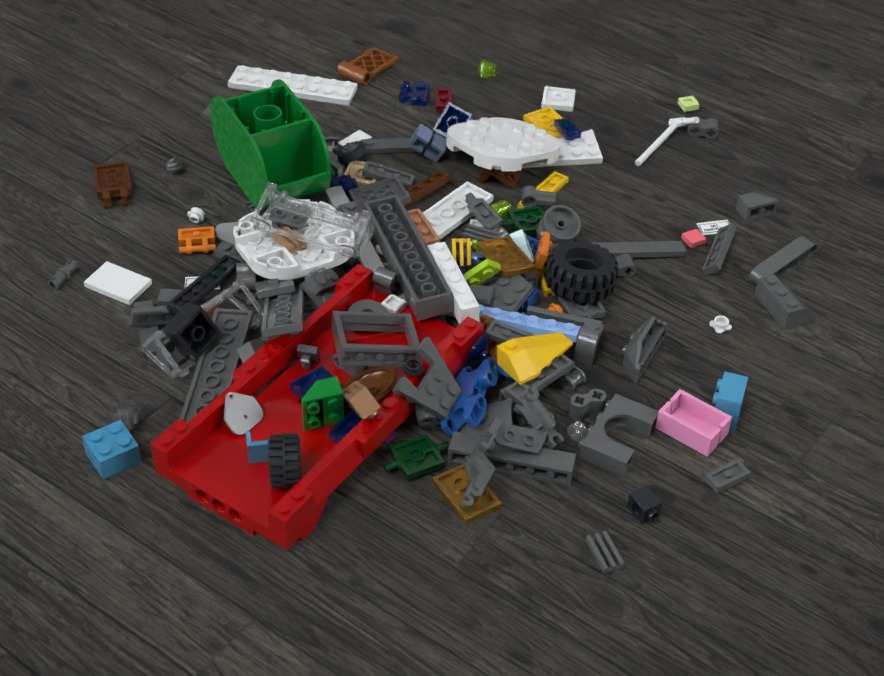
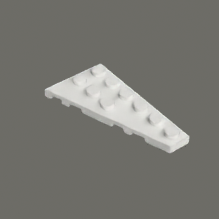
(575, 152)

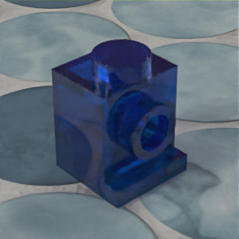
(345, 181)

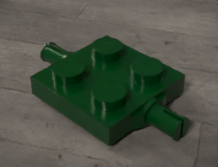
(524, 219)
(416, 457)

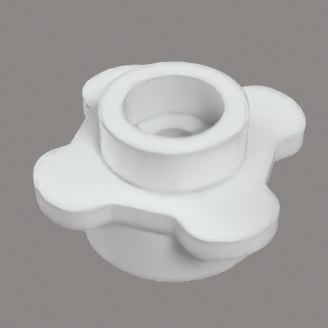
(720, 324)

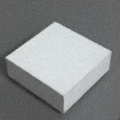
(394, 304)

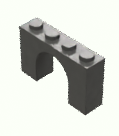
(618, 413)

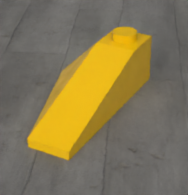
(527, 356)

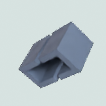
(436, 143)

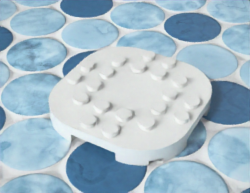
(503, 143)
(274, 261)

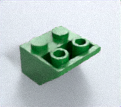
(323, 404)

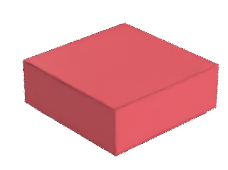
(693, 238)

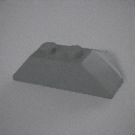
(643, 347)

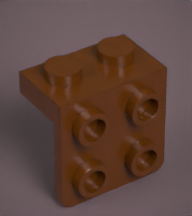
(509, 178)

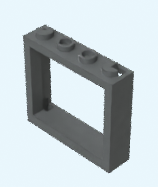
(374, 354)

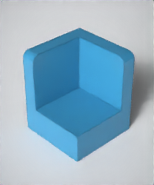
(257, 450)

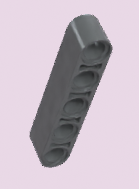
(785, 259)

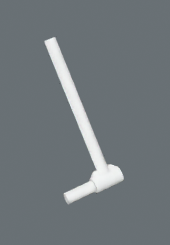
(673, 124)

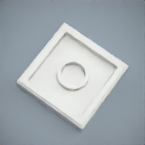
(558, 98)

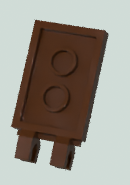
(113, 181)

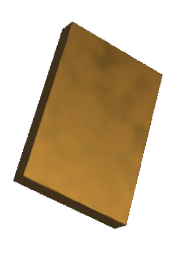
(507, 254)
(452, 487)

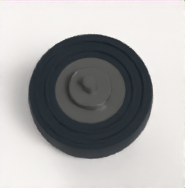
(351, 151)

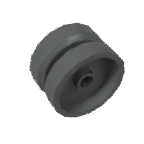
(561, 223)

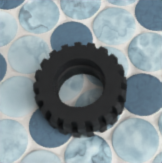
(581, 271)

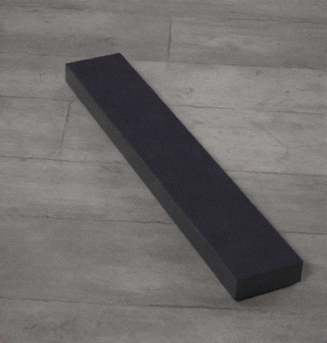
(204, 283)

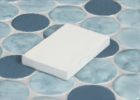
(118, 283)

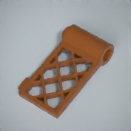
(358, 69)

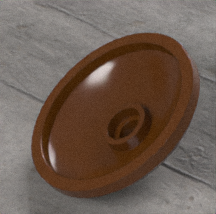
(377, 380)

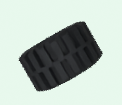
(284, 460)

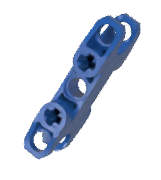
(471, 403)

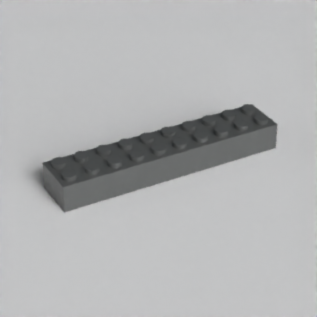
(409, 258)

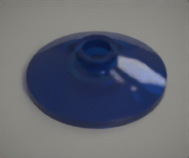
(479, 351)

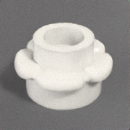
(196, 215)

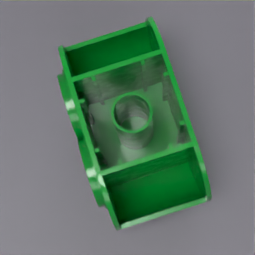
(271, 140)

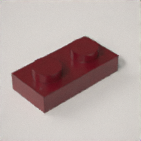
(442, 97)

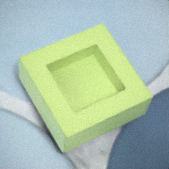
(688, 103)

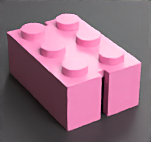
(693, 422)

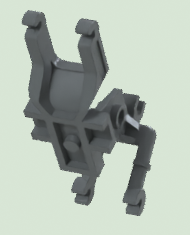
(510, 436)

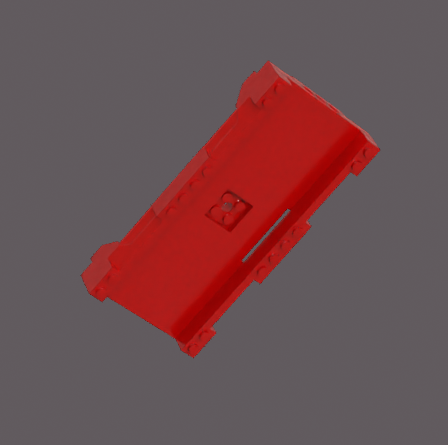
(214, 461)

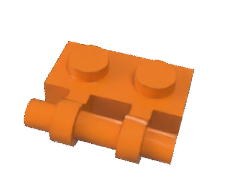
(196, 236)
(542, 253)

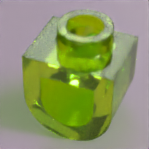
(486, 68)

